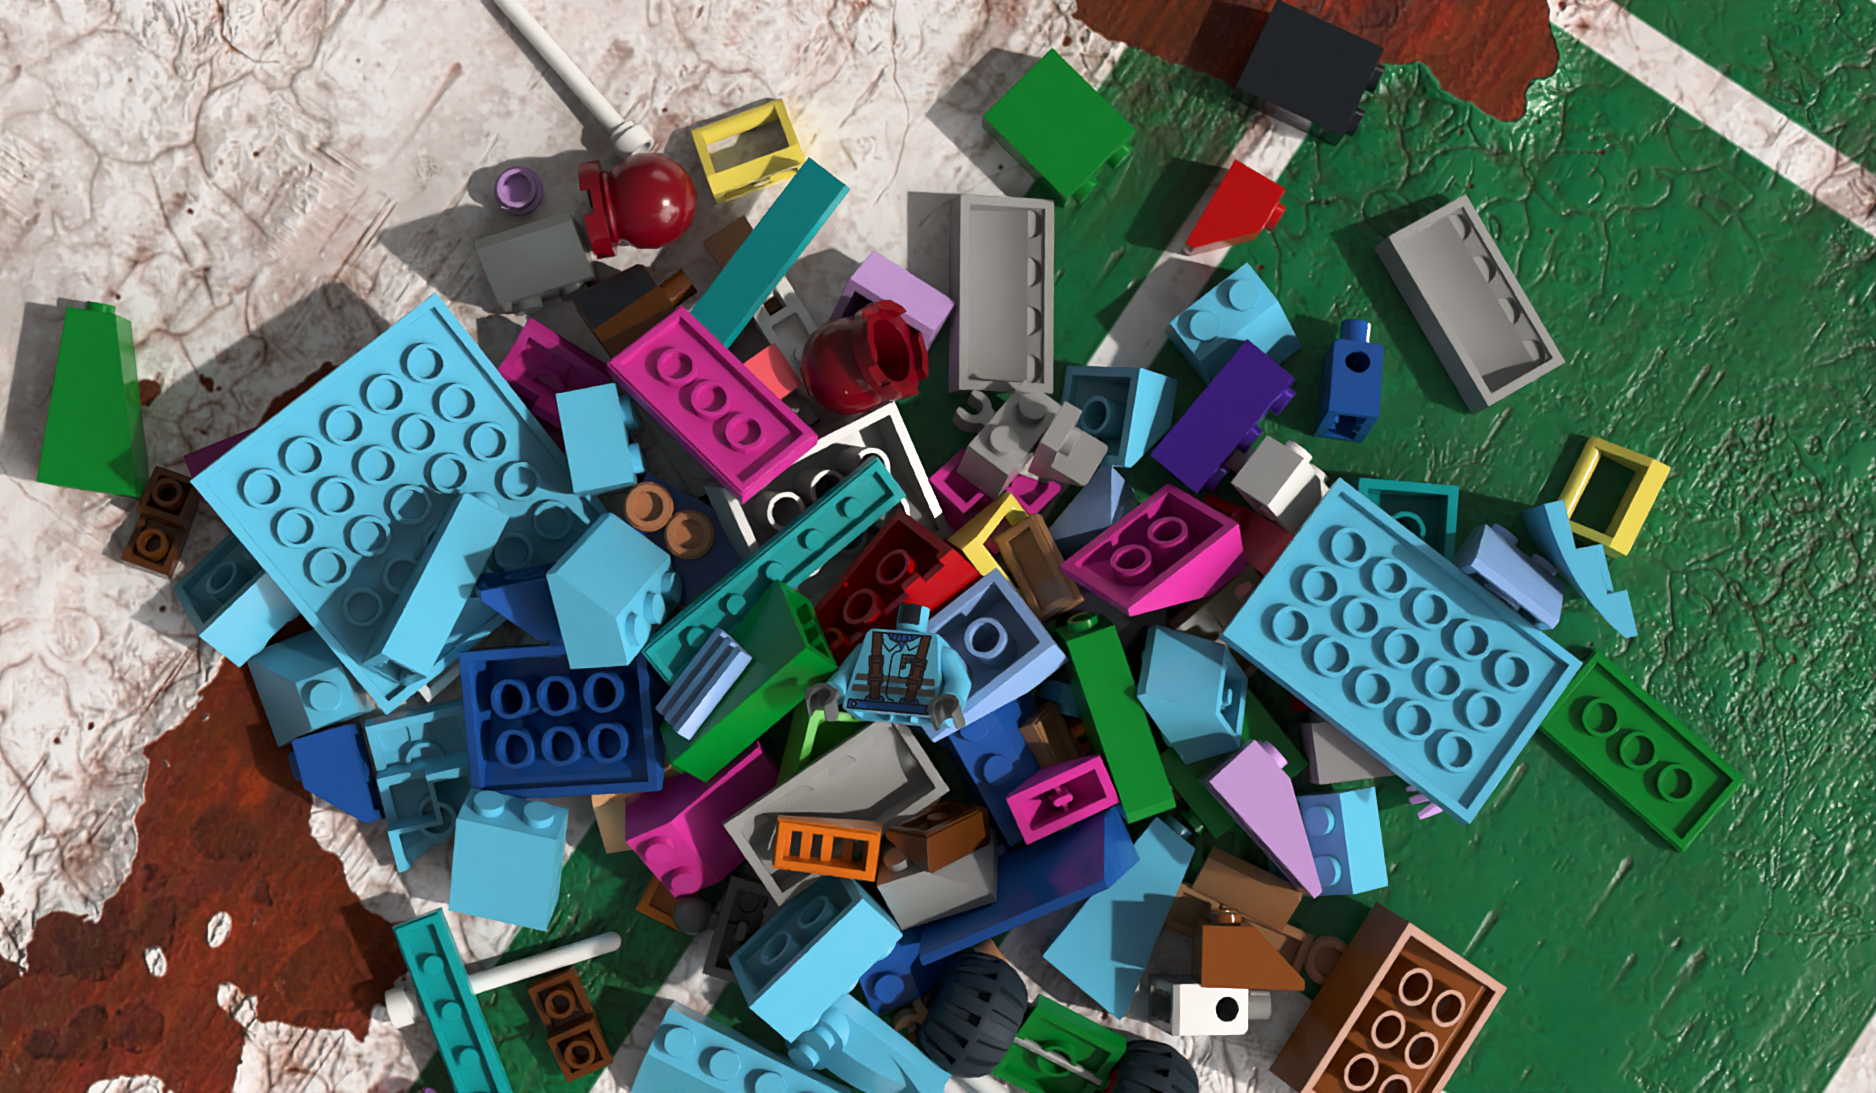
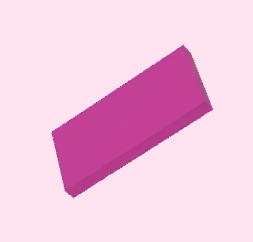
(712, 404)

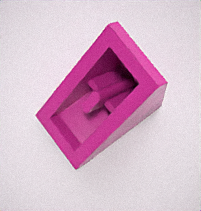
(1061, 796)

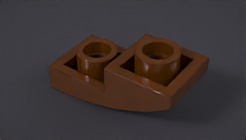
(163, 524)
(570, 1023)

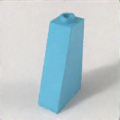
(437, 590)
(1114, 931)

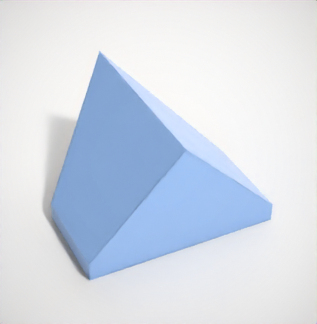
(1093, 511)

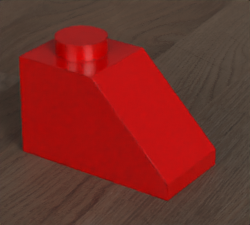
(1237, 211)

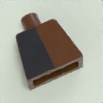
(630, 305)

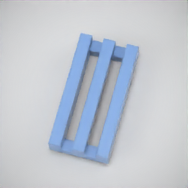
(703, 683)

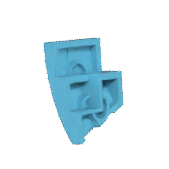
(1581, 567)
(420, 775)

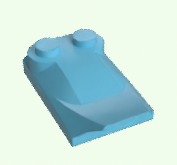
(865, 1052)

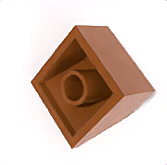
(1236, 955)

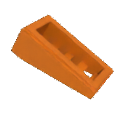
(843, 867)

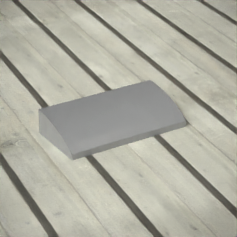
(1002, 294)
(1469, 304)
(866, 777)

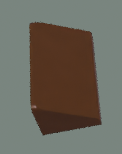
(942, 834)

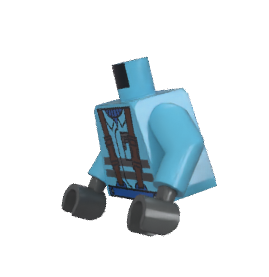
(898, 677)

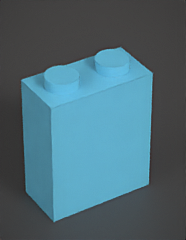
(508, 858)

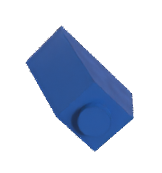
(339, 771)

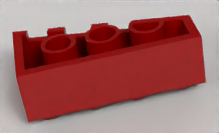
(895, 568)

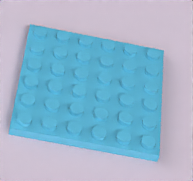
(364, 468)

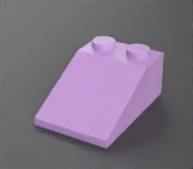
(1264, 805)

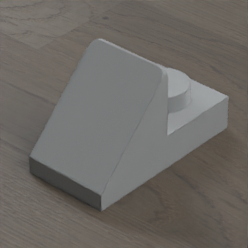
(1067, 451)

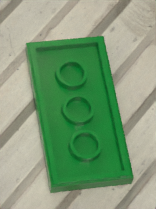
(1639, 752)

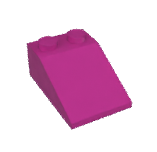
(1160, 554)
(681, 826)

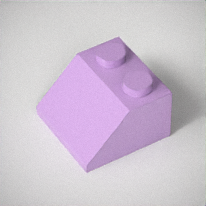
(884, 280)

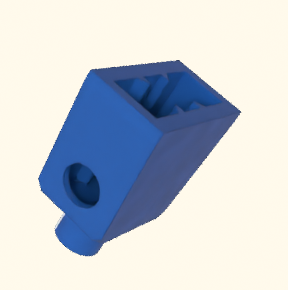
(1349, 385)

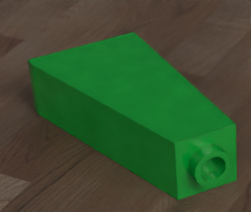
(95, 408)
(786, 660)
(1114, 715)

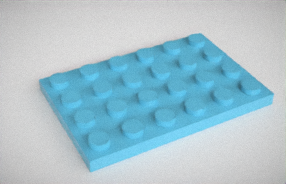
(1401, 651)

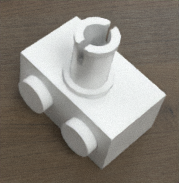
(1279, 482)

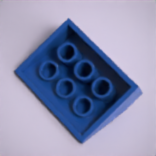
(559, 728)
(1039, 881)

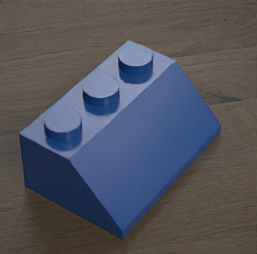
(996, 761)

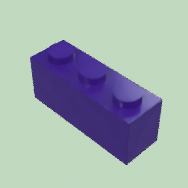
(1225, 418)

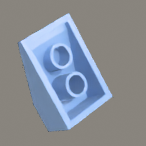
(1511, 575)
(998, 644)

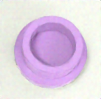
(518, 191)

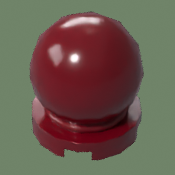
(640, 202)
(864, 360)

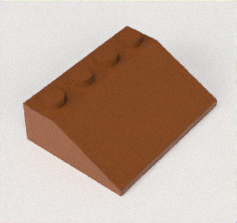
(1389, 1015)

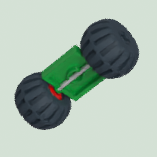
(982, 1028)

